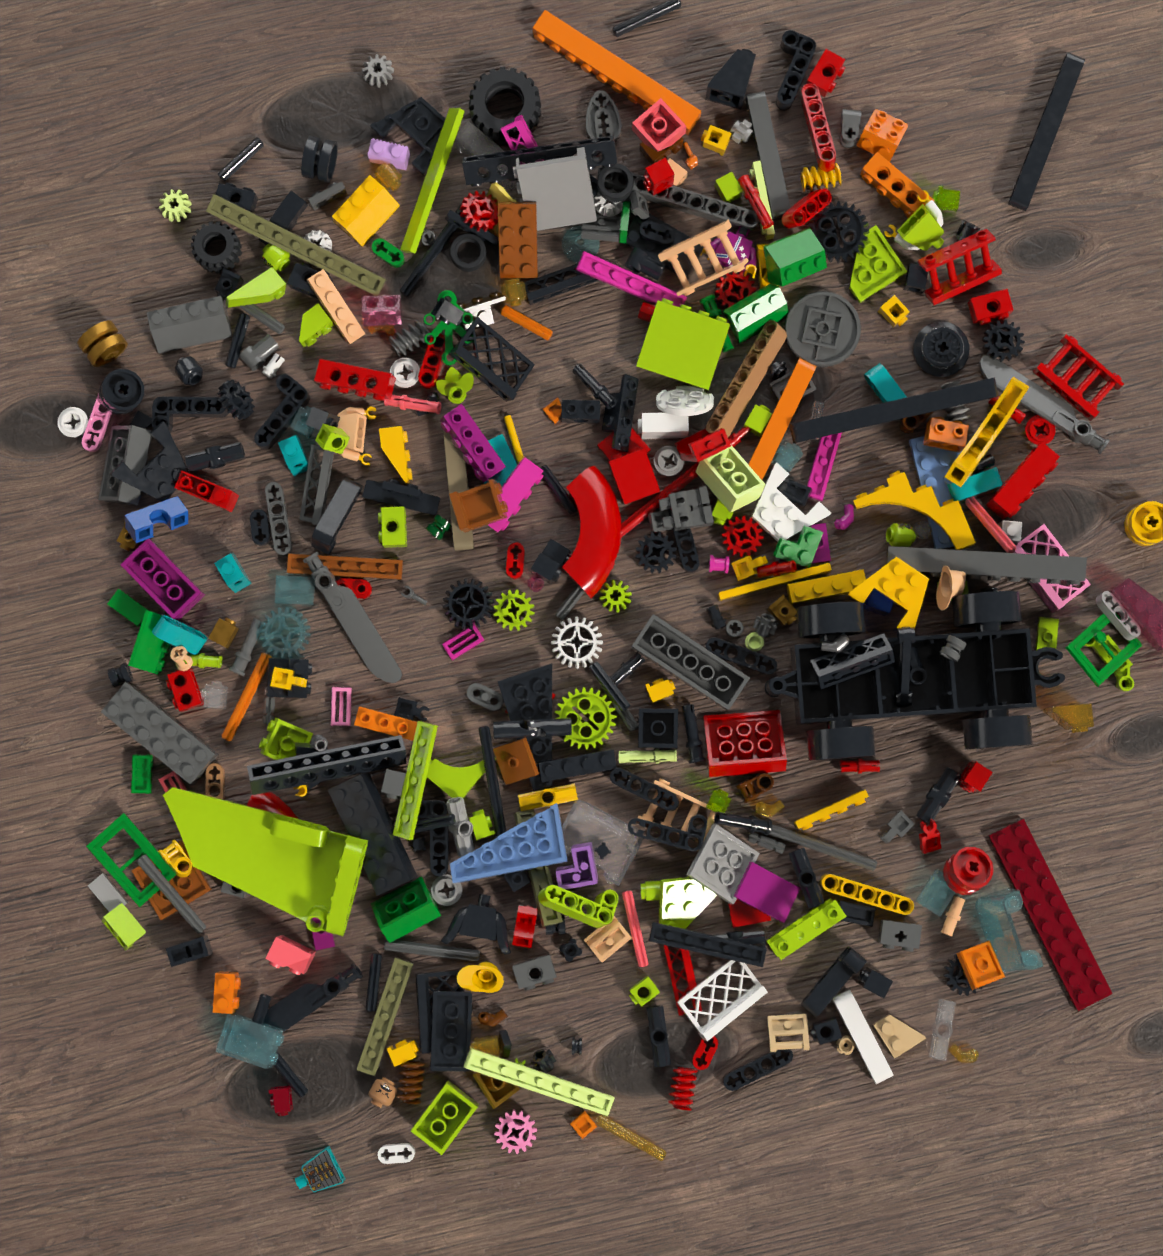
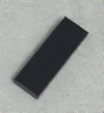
(458, 221)

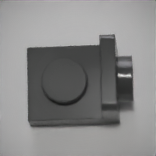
(638, 204)

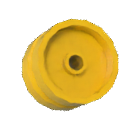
(1138, 528)

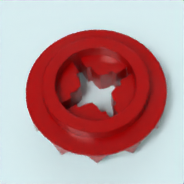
(1037, 421)

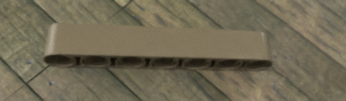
(457, 483)

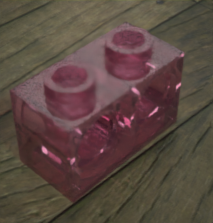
(381, 310)

